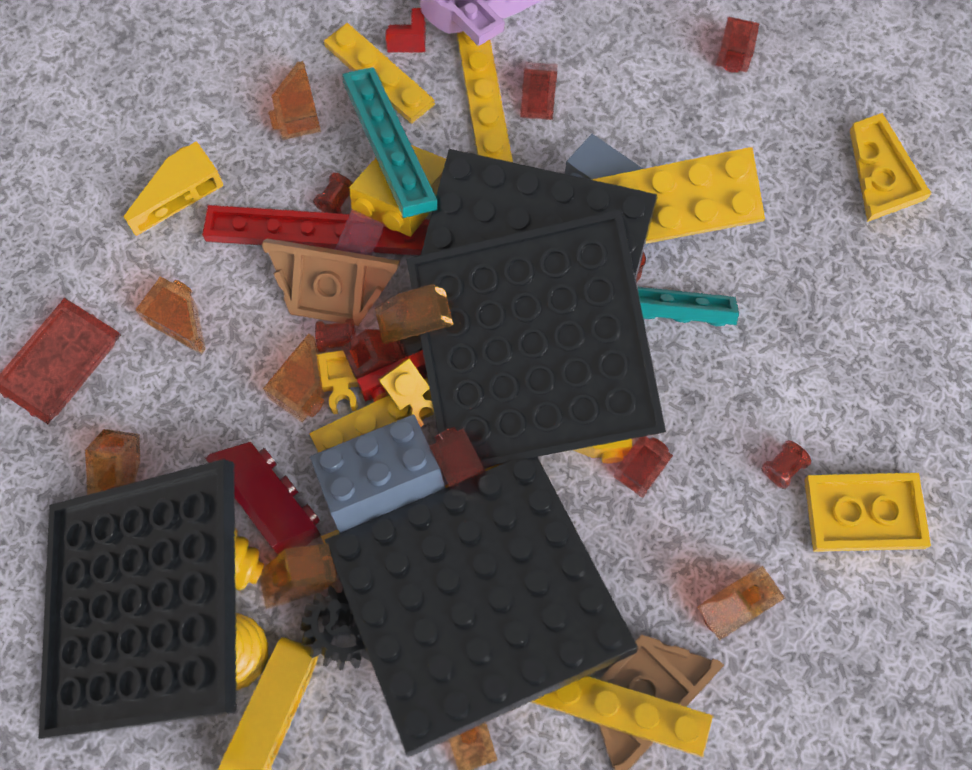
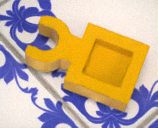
(337, 377)
(406, 388)

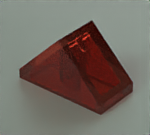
(538, 90)

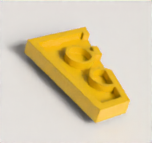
(884, 169)

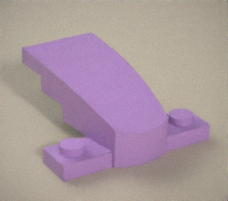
(477, 18)

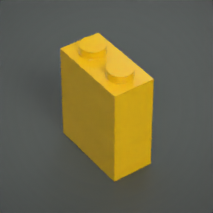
(373, 197)

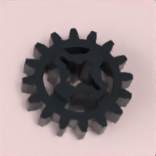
(334, 643)

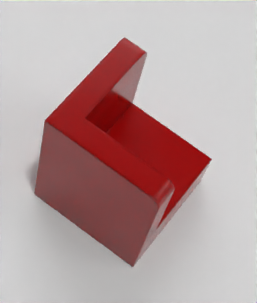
(407, 37)

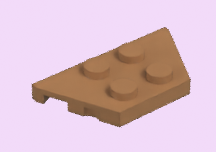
(328, 281)
(658, 672)

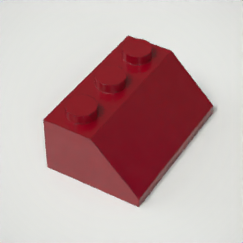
(269, 499)

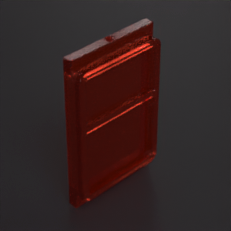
(57, 361)

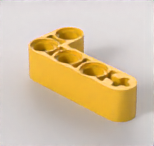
(270, 708)

